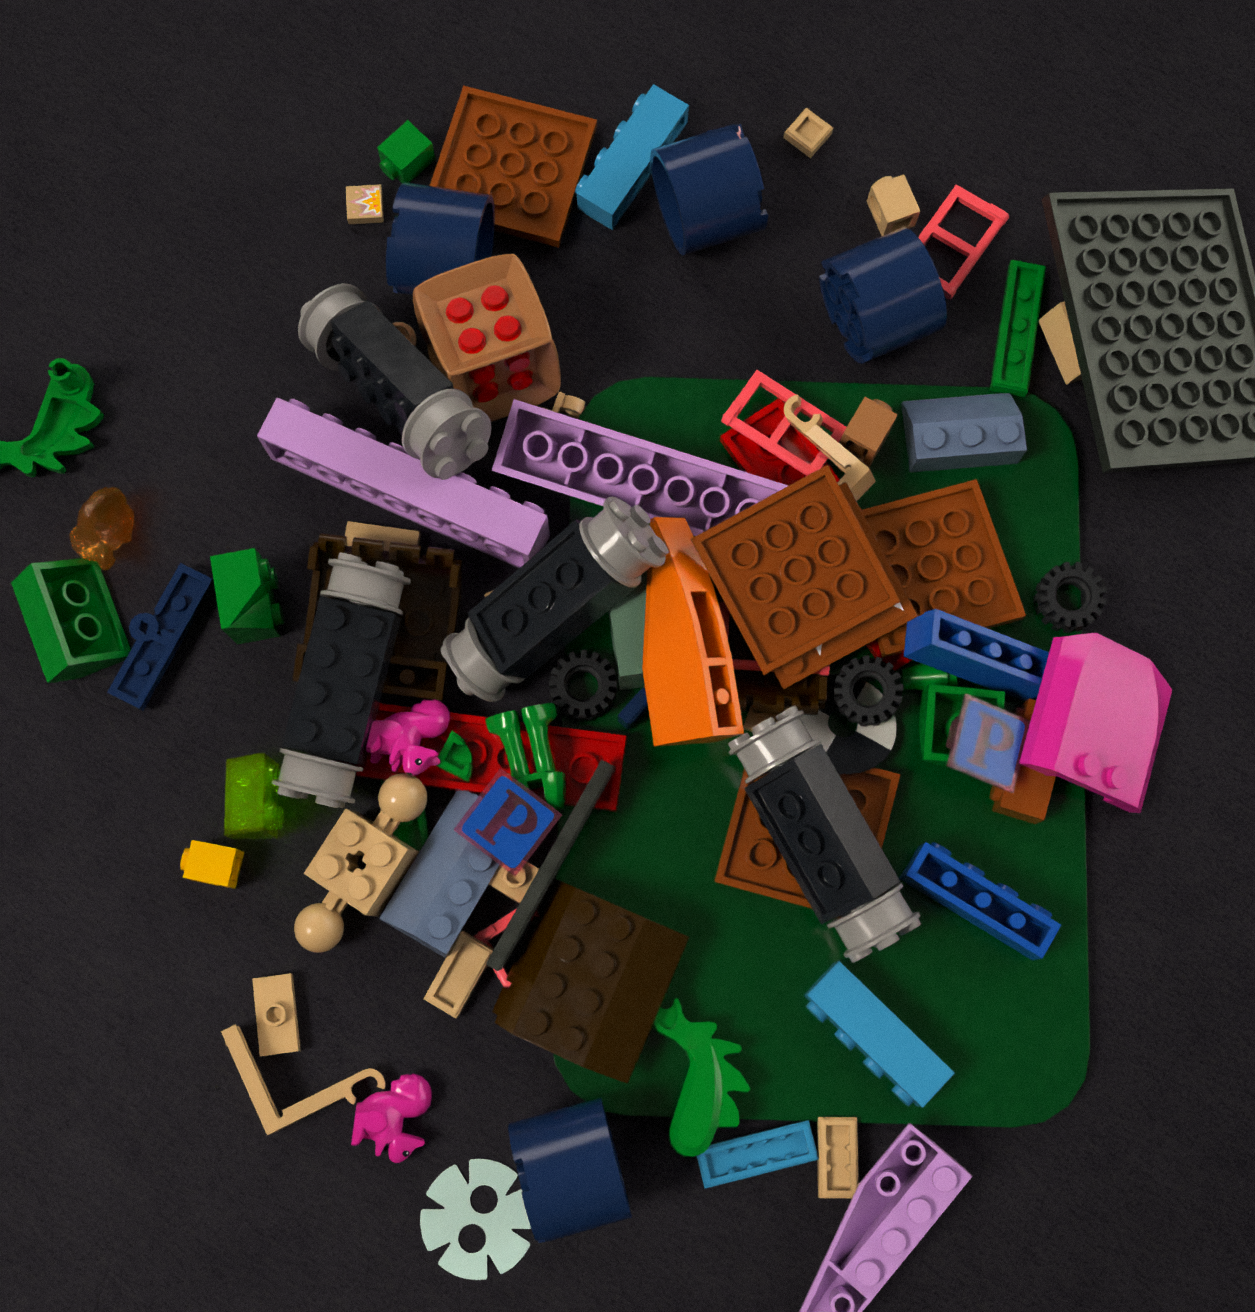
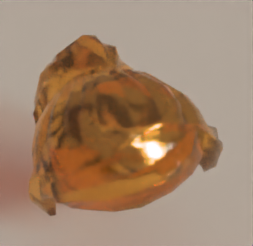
(102, 526)

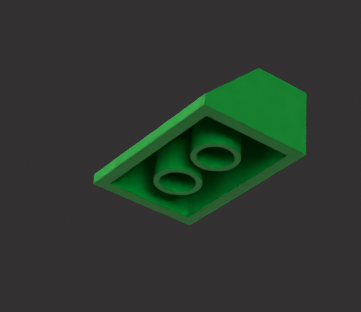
(70, 618)

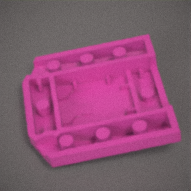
(1098, 718)

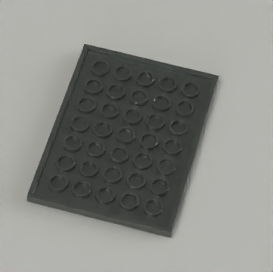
(1160, 323)

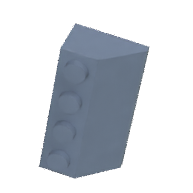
(441, 883)

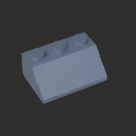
(963, 432)

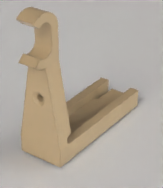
(856, 475)
(262, 1099)

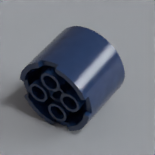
(708, 189)
(436, 233)
(883, 294)
(568, 1171)

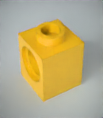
(211, 864)

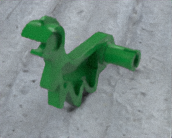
(62, 416)
(709, 1078)

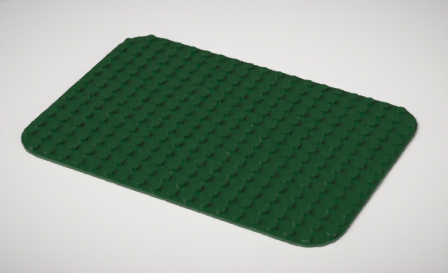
(992, 1015)

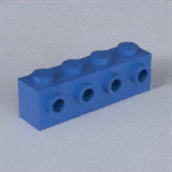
(975, 654)
(980, 901)

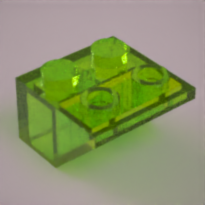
(251, 798)

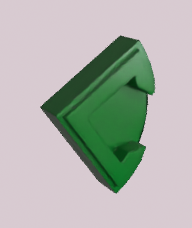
(456, 758)

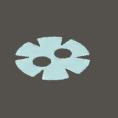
(445, 1224)

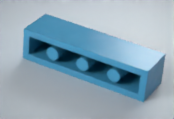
(626, 163)
(878, 1034)

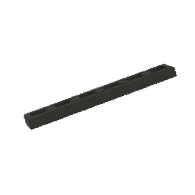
(551, 866)

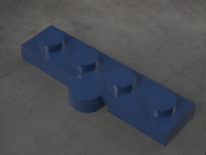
(160, 636)

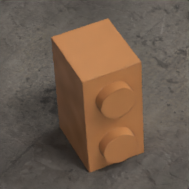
(868, 430)

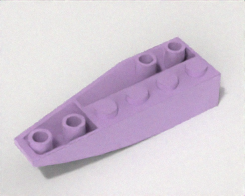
(885, 1221)

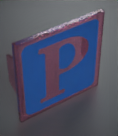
(987, 743)
(507, 822)

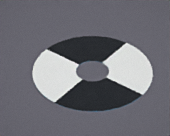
(863, 748)

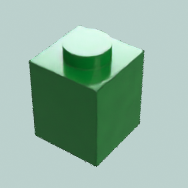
(405, 153)

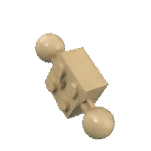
(336, 867)

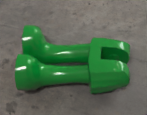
(536, 720)

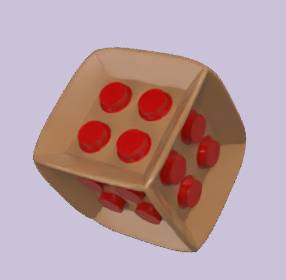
(489, 334)

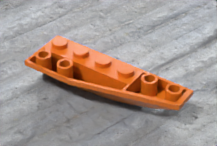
(686, 648)

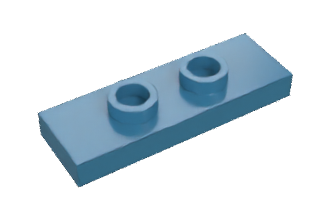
(757, 1154)

